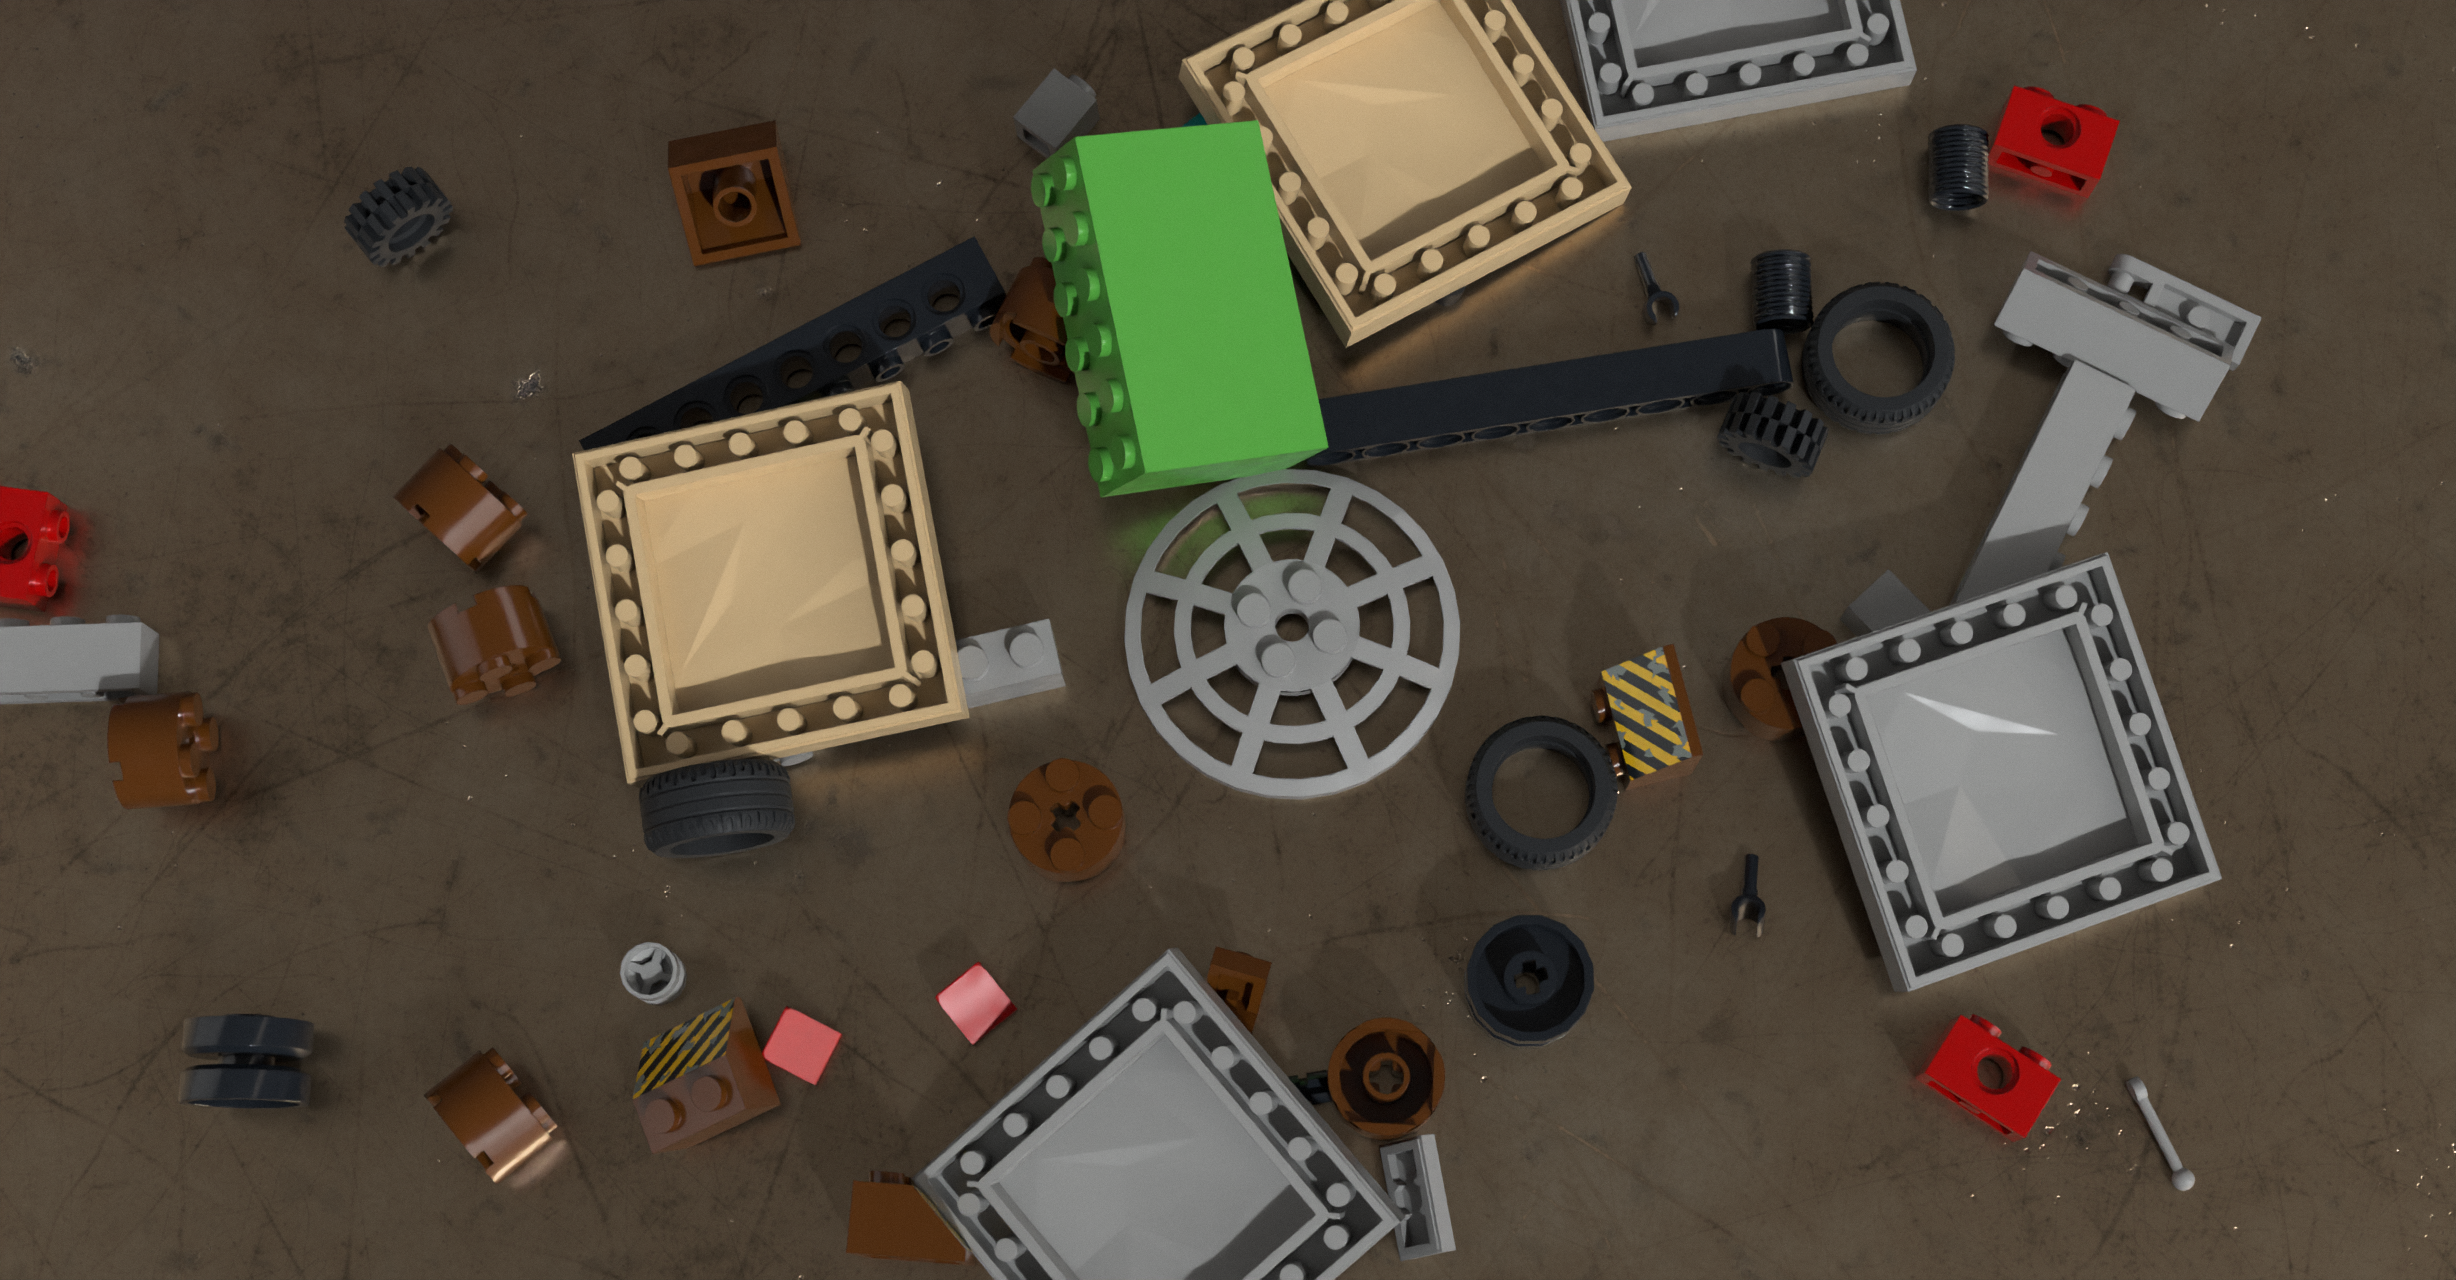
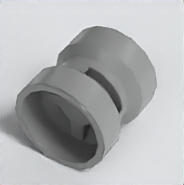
(643, 969)

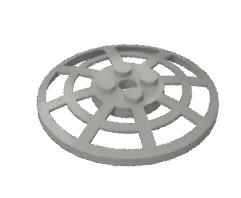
(1300, 665)

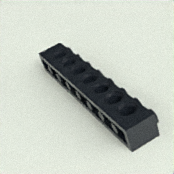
(814, 346)

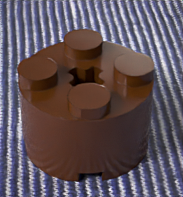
(1032, 323)
(458, 509)
(493, 644)
(1750, 681)
(162, 750)
(1059, 789)
(1410, 1056)
(489, 1116)

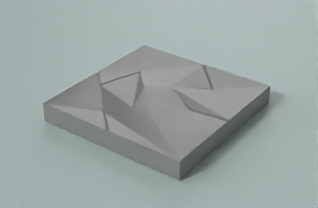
(1716, 60)
(2001, 772)
(1158, 1155)

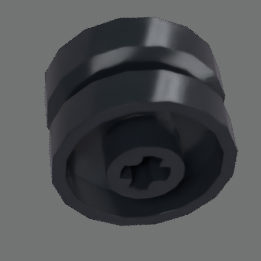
(1534, 948)
(246, 1062)

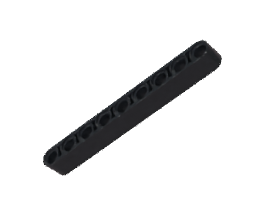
(1553, 396)

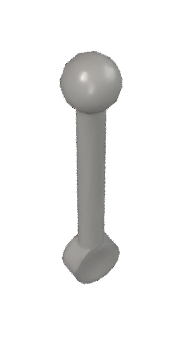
(2182, 1177)

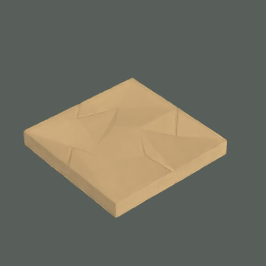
(1407, 146)
(770, 583)

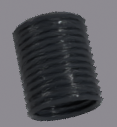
(1958, 167)
(1782, 291)

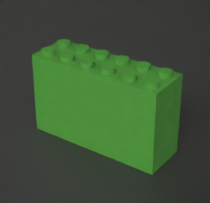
(1177, 306)

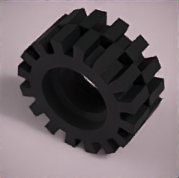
(398, 216)
(1772, 434)

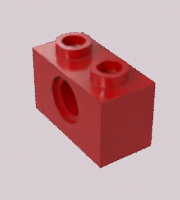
(2022, 150)
(46, 524)
(1954, 1075)

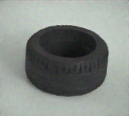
(1902, 309)
(1553, 735)
(716, 808)

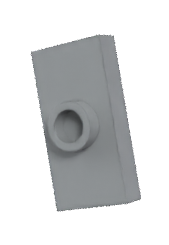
(1418, 1190)

